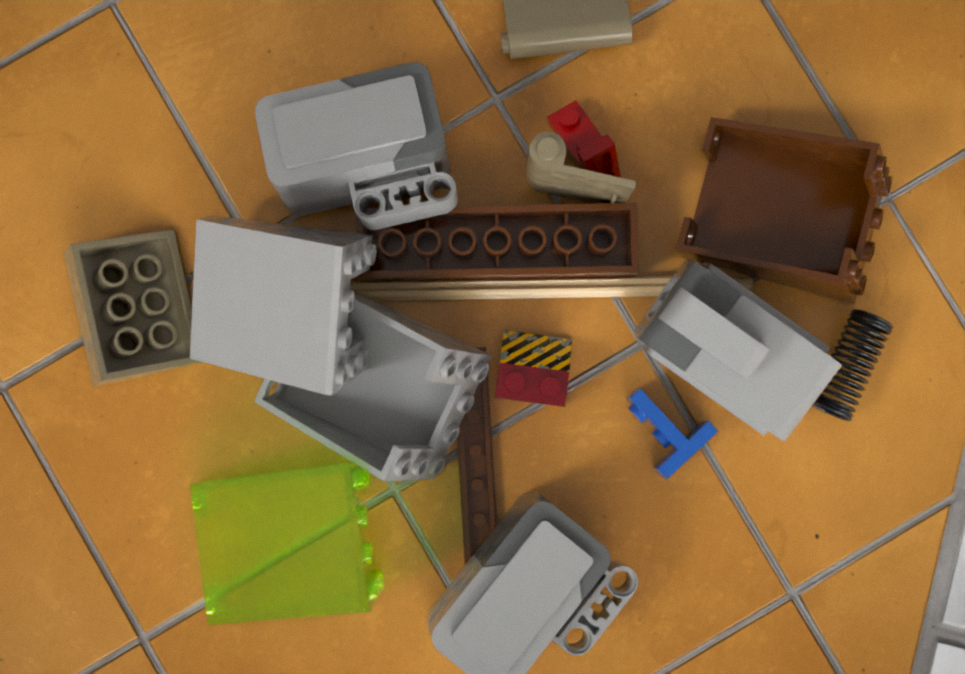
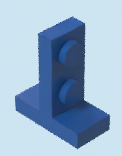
(668, 434)

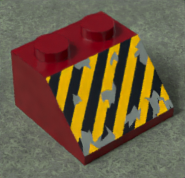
(534, 368)

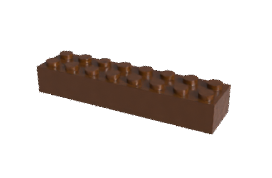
(509, 243)

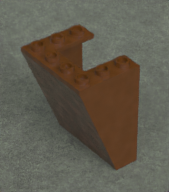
(788, 207)

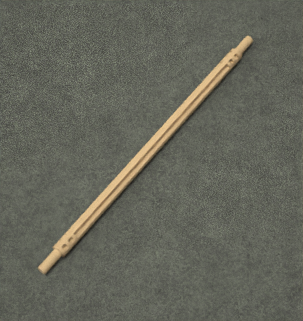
(517, 288)

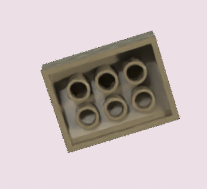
(131, 305)

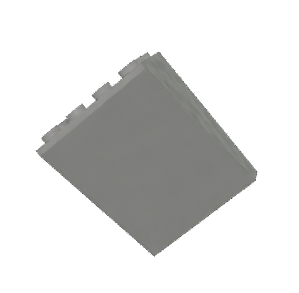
(278, 301)
(400, 408)

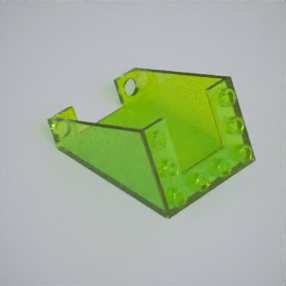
(285, 544)

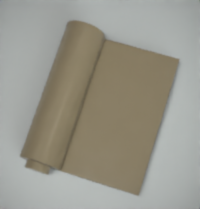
(563, 26)
(549, 175)

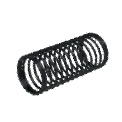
(880, 325)

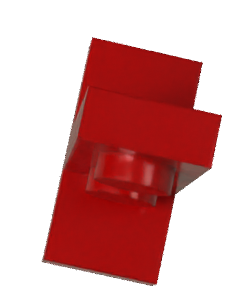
(584, 141)

